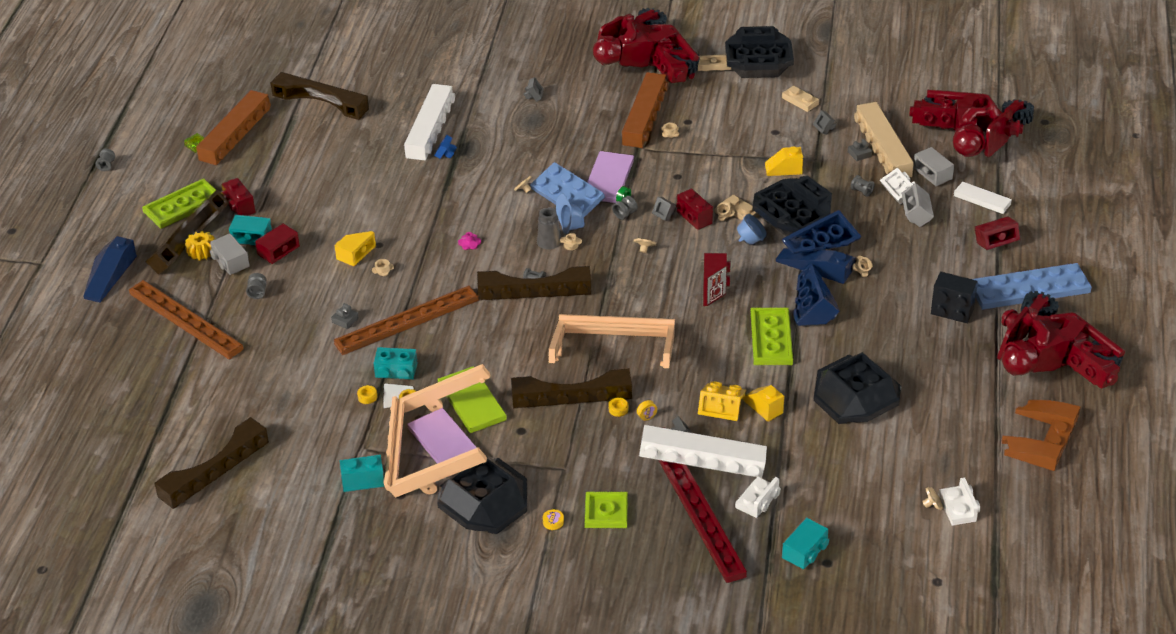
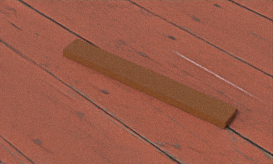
(186, 319)
(405, 320)

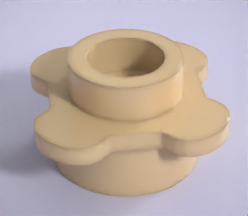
(670, 130)
(724, 206)
(571, 241)
(865, 262)
(382, 267)

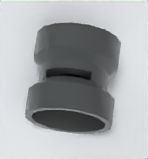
(625, 207)
(256, 286)

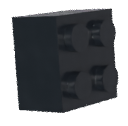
(954, 297)

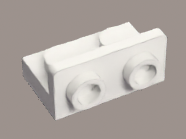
(896, 183)
(758, 496)
(960, 503)

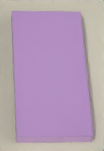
(610, 173)
(440, 436)

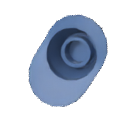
(568, 214)
(751, 230)

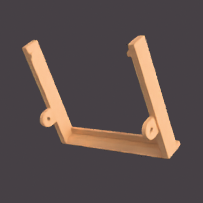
(613, 326)
(430, 397)

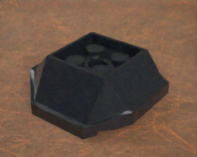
(759, 52)
(792, 203)
(855, 389)
(485, 496)

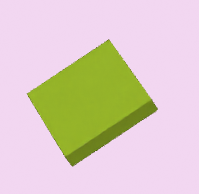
(606, 509)

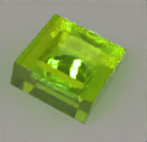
(193, 141)

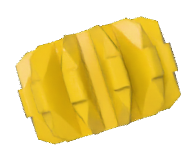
(199, 245)

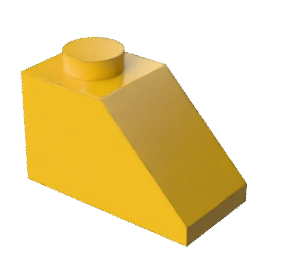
(785, 162)
(355, 247)
(766, 402)

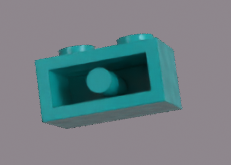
(249, 228)
(395, 363)
(362, 473)
(805, 543)

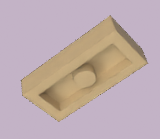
(713, 62)
(800, 98)
(740, 207)

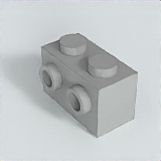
(933, 166)
(917, 205)
(229, 254)

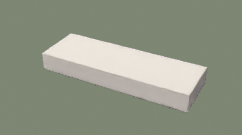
(982, 197)

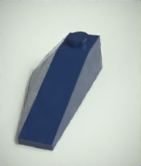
(823, 234)
(829, 263)
(109, 267)
(815, 300)

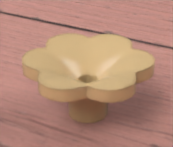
(524, 185)
(644, 244)
(933, 499)

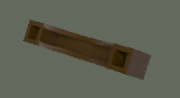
(294, 87)
(195, 222)
(571, 282)
(534, 393)
(182, 484)

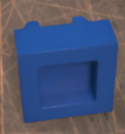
(446, 148)

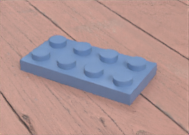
(558, 181)

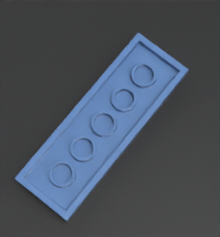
(1012, 287)

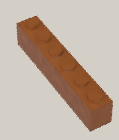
(644, 110)
(233, 127)

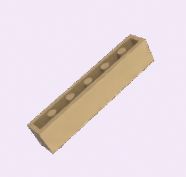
(883, 138)

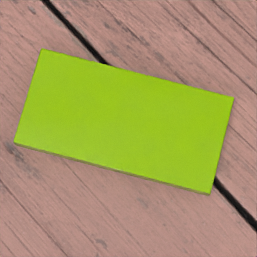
(178, 204)
(771, 336)
(475, 405)

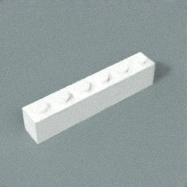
(429, 122)
(703, 451)

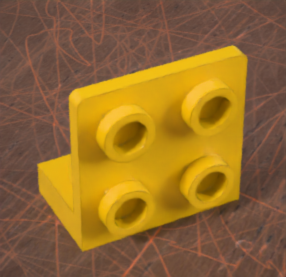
(721, 401)

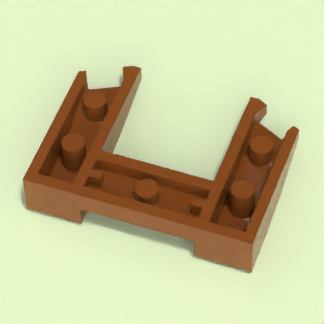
(1048, 452)

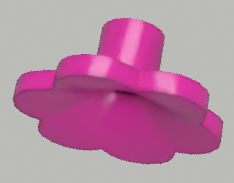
(469, 241)

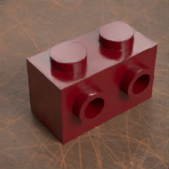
(239, 198)
(694, 209)
(997, 233)
(277, 243)

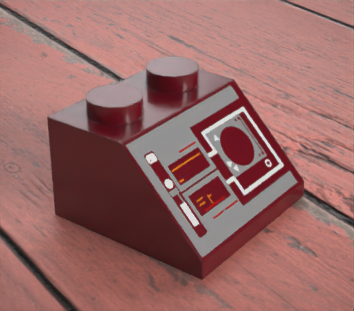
(715, 277)

